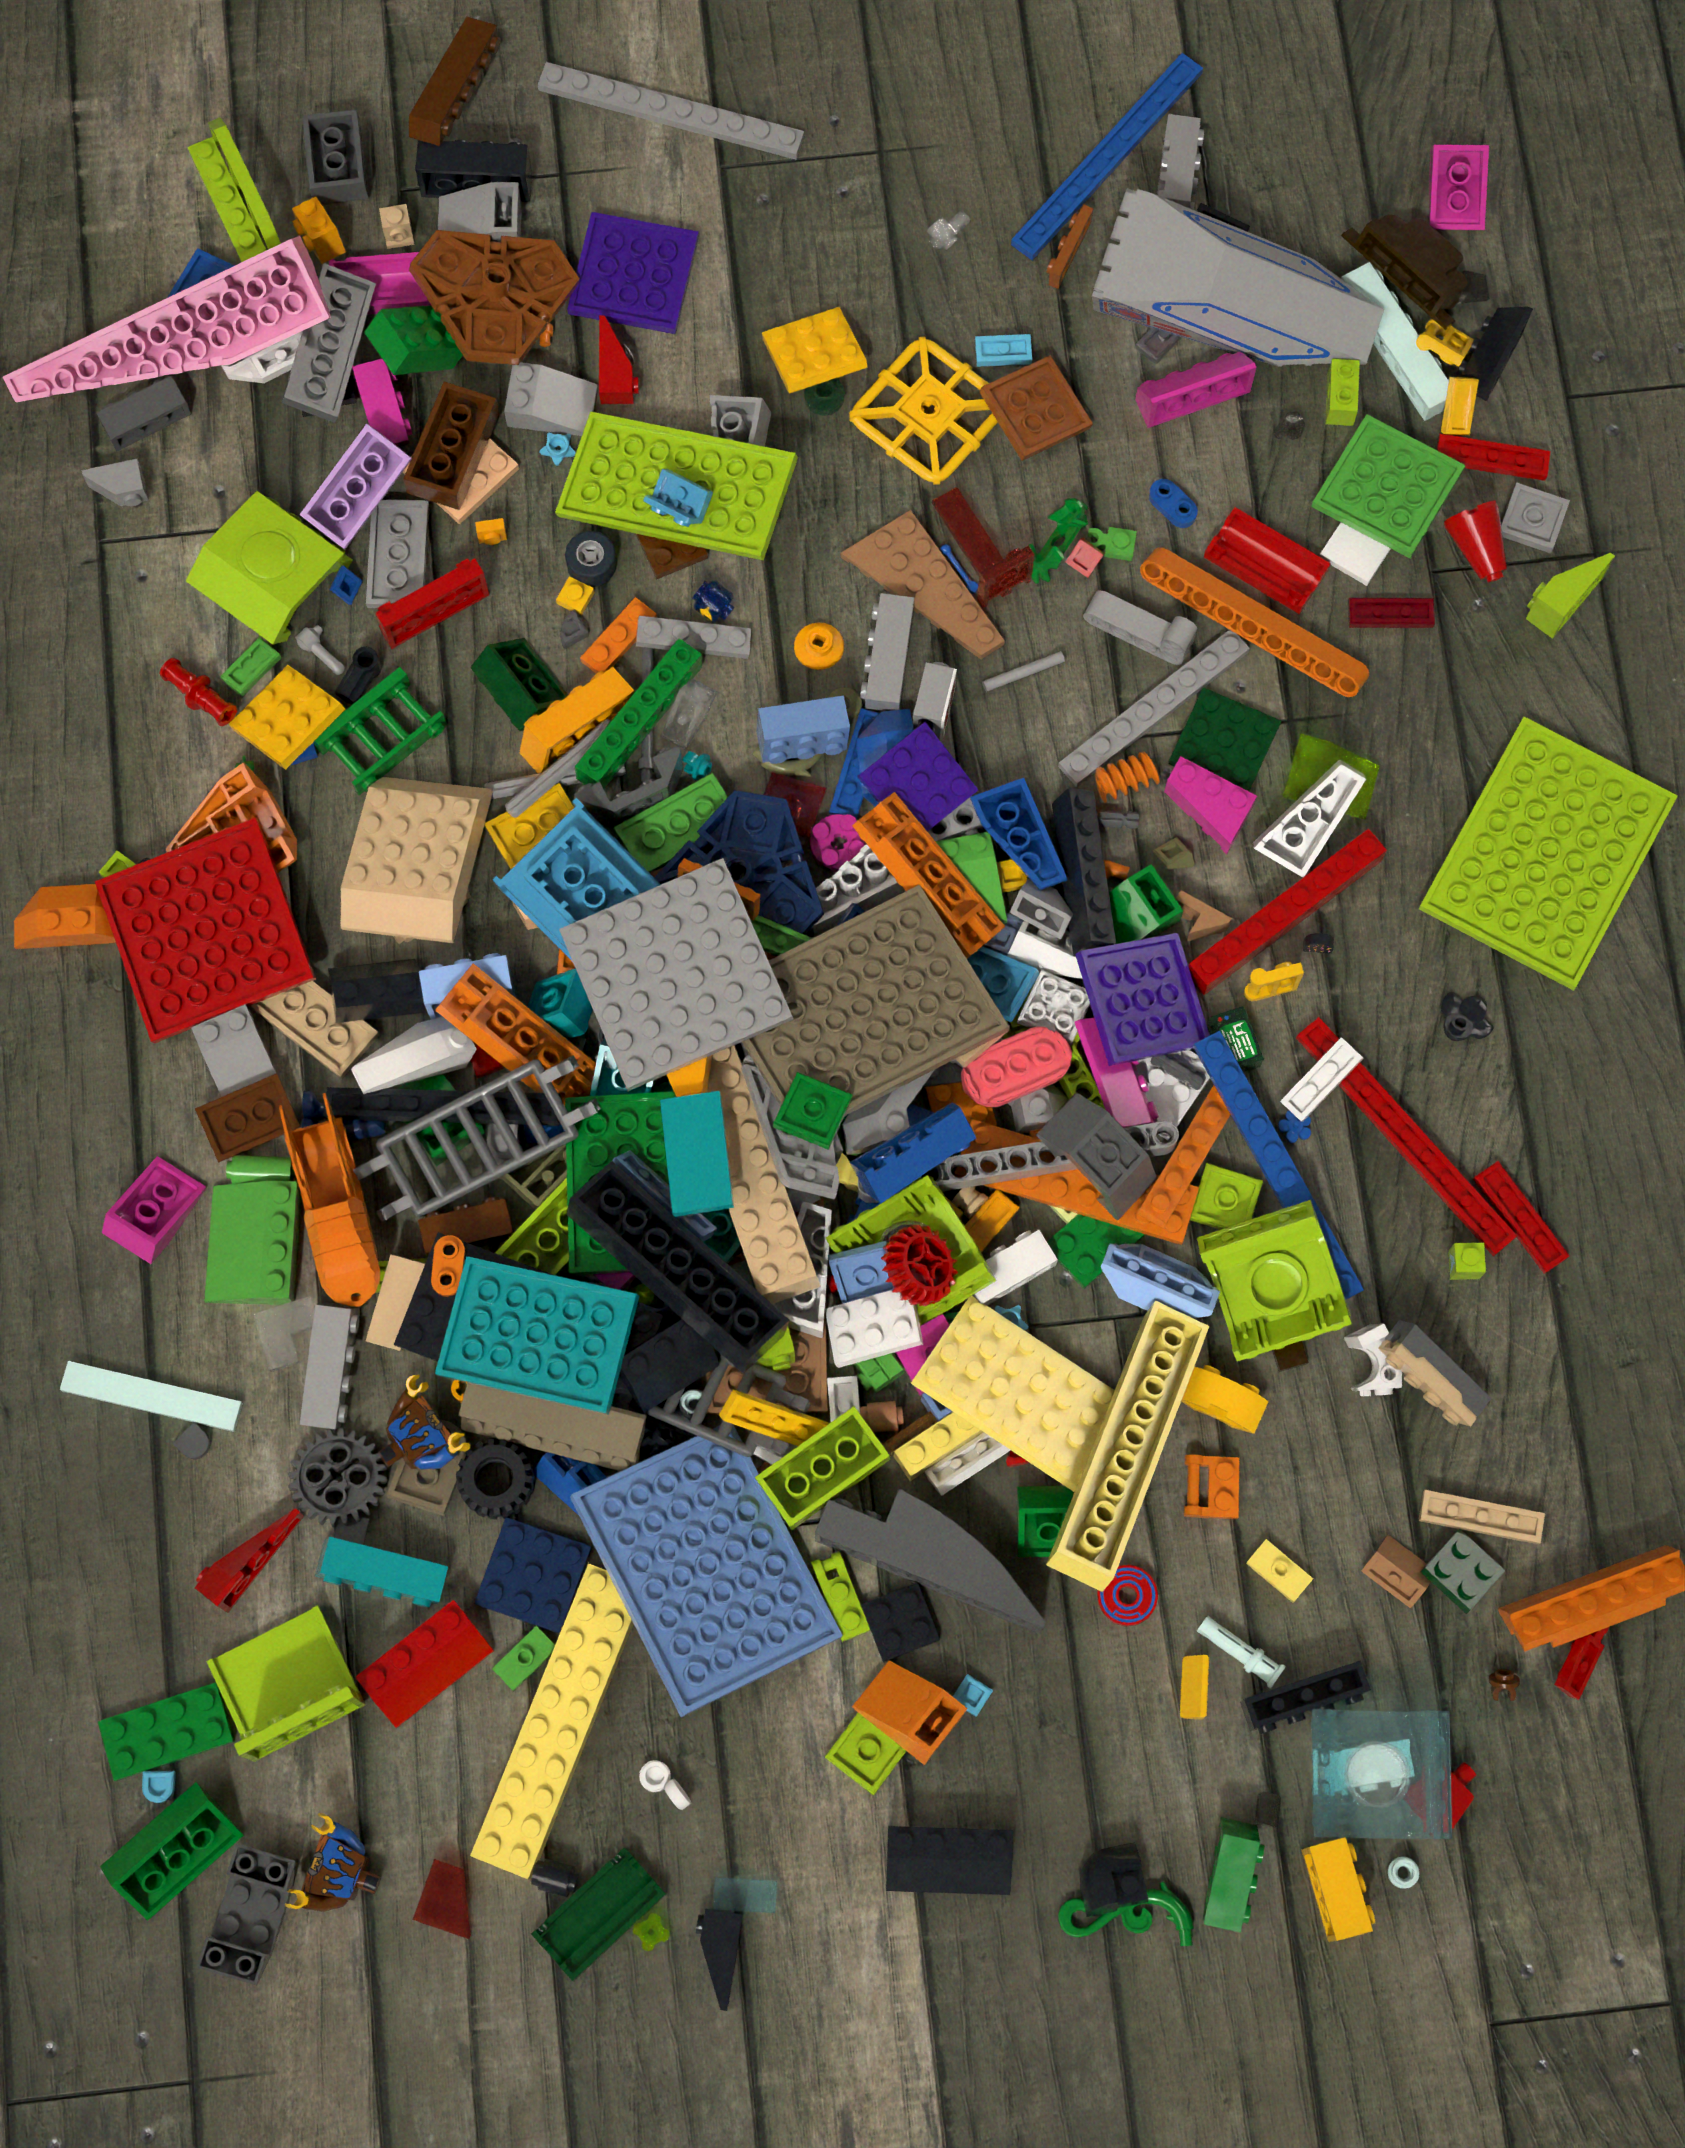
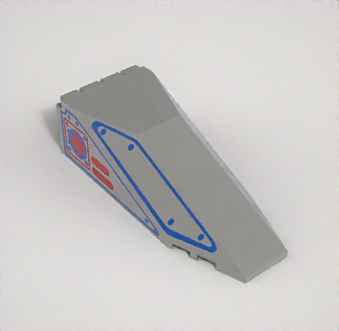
(1229, 288)

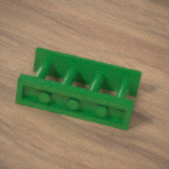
(374, 704)

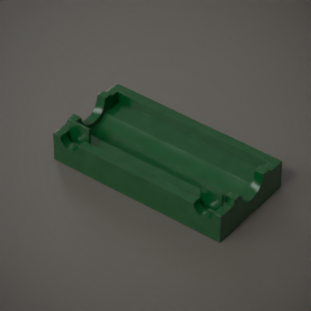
(598, 1914)

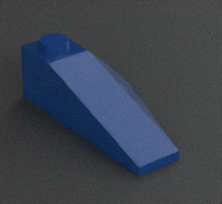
(1017, 827)

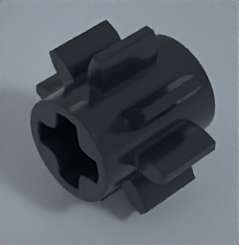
(656, 1440)

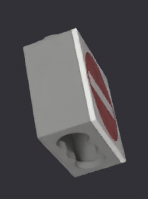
(935, 697)

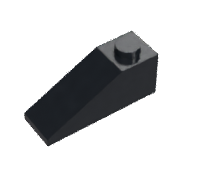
(720, 1943)

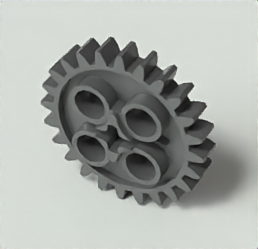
(319, 1458)

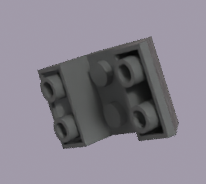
(667, 770)
(1100, 1152)
(249, 1915)

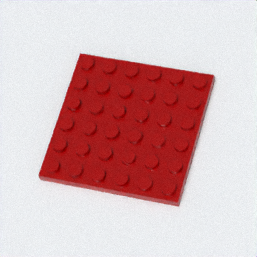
(204, 930)

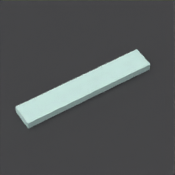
(151, 1396)

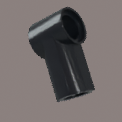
(359, 678)

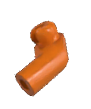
(1116, 870)

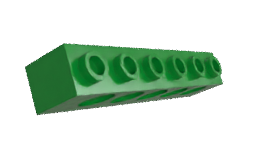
(639, 715)

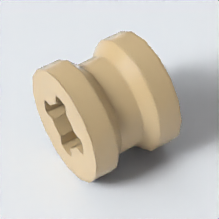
(969, 1201)

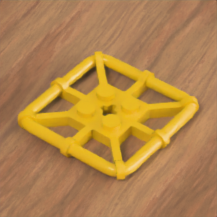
(911, 414)

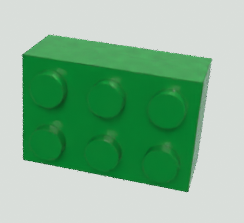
(413, 340)

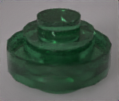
(825, 397)

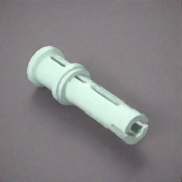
(1253, 1659)

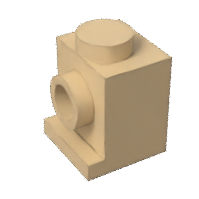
(396, 226)

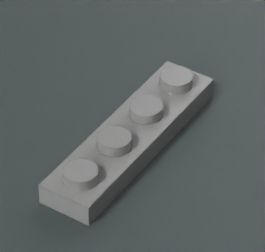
(703, 637)

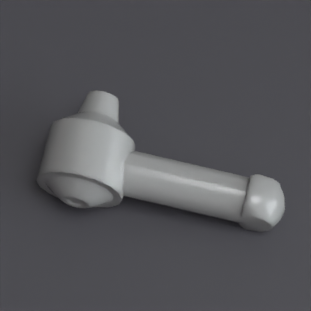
(309, 640)

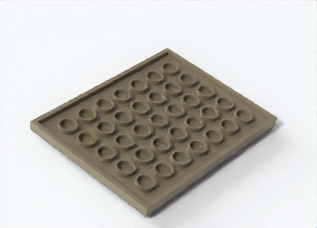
(875, 1004)

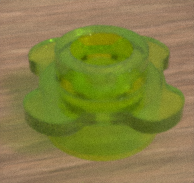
(660, 1934)

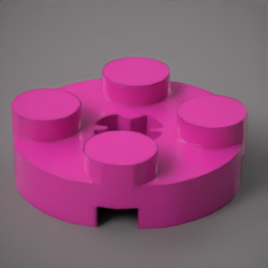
(824, 834)

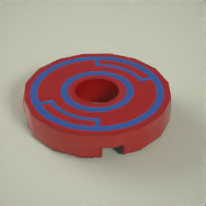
(1141, 1608)

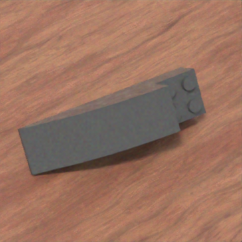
(929, 1551)

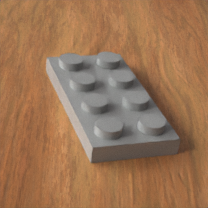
(396, 550)

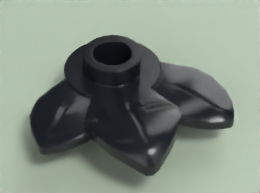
(1467, 1014)

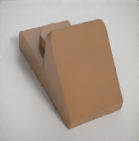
(1208, 919)

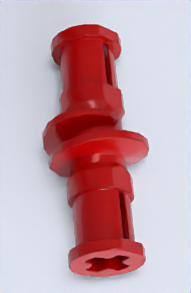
(198, 692)

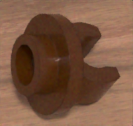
(1502, 1680)

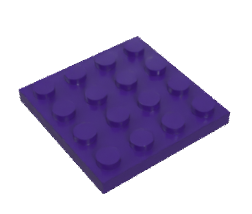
(633, 272)
(1142, 998)

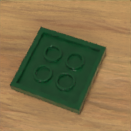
(1226, 738)

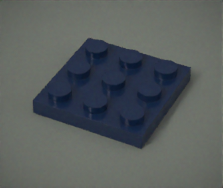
(533, 1575)

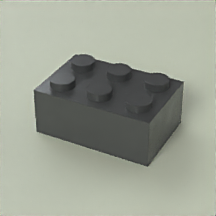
(335, 156)

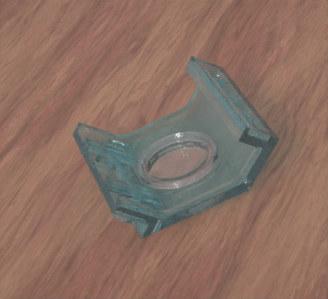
(1381, 1774)

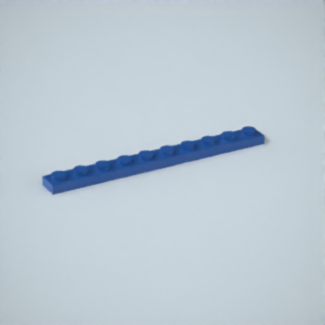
(1106, 156)
(1266, 1144)

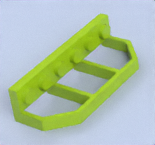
(225, 194)

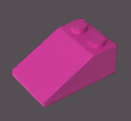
(1458, 186)
(152, 1209)

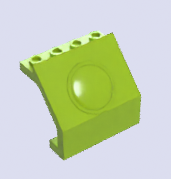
(264, 566)
(1275, 1280)

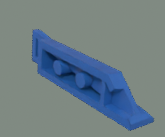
(566, 1475)

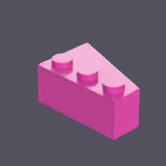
(381, 402)
(1210, 800)

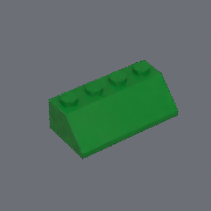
(171, 1851)

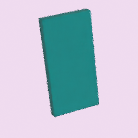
(697, 1153)

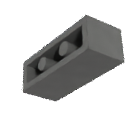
(143, 413)

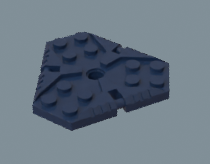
(758, 836)

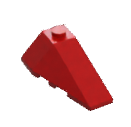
(236, 1571)

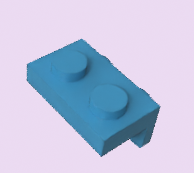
(679, 498)

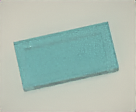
(745, 1895)

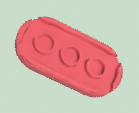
(1017, 1067)

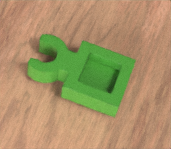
(1117, 543)

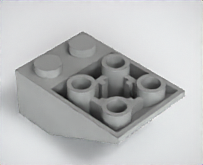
(483, 210)

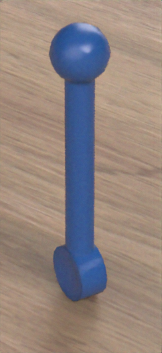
(971, 585)

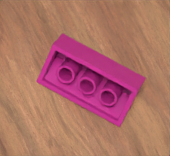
(1195, 388)
(1118, 1084)

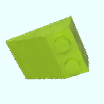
(1564, 593)

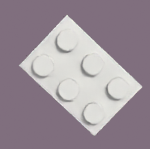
(872, 1328)

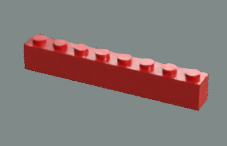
(1286, 911)

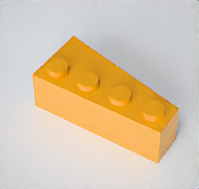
(573, 718)

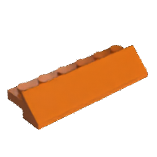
(918, 860)
(513, 1032)
(1596, 1599)

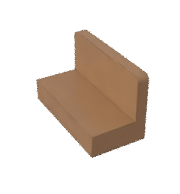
(1397, 1571)

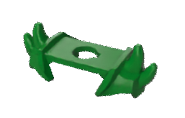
(1069, 522)

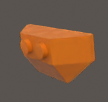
(63, 918)

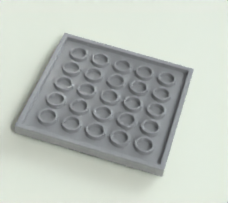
(675, 974)

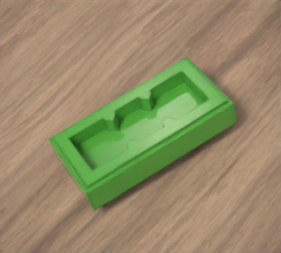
(250, 667)
(524, 1658)

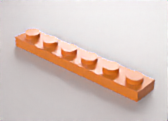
(1186, 1160)

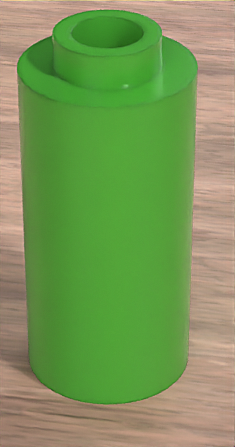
(259, 1168)

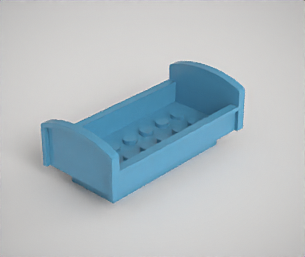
(573, 875)

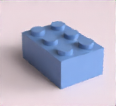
(803, 729)

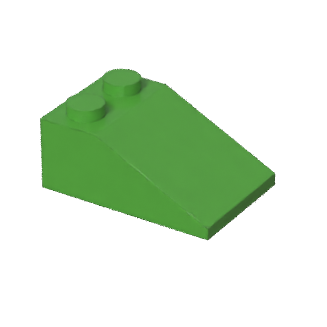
(977, 863)

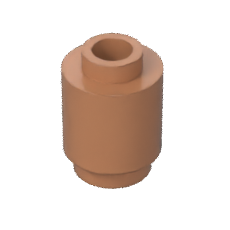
(882, 1416)

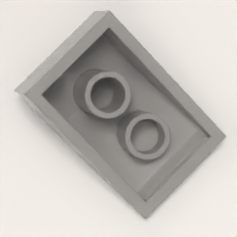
(548, 400)
(233, 1050)

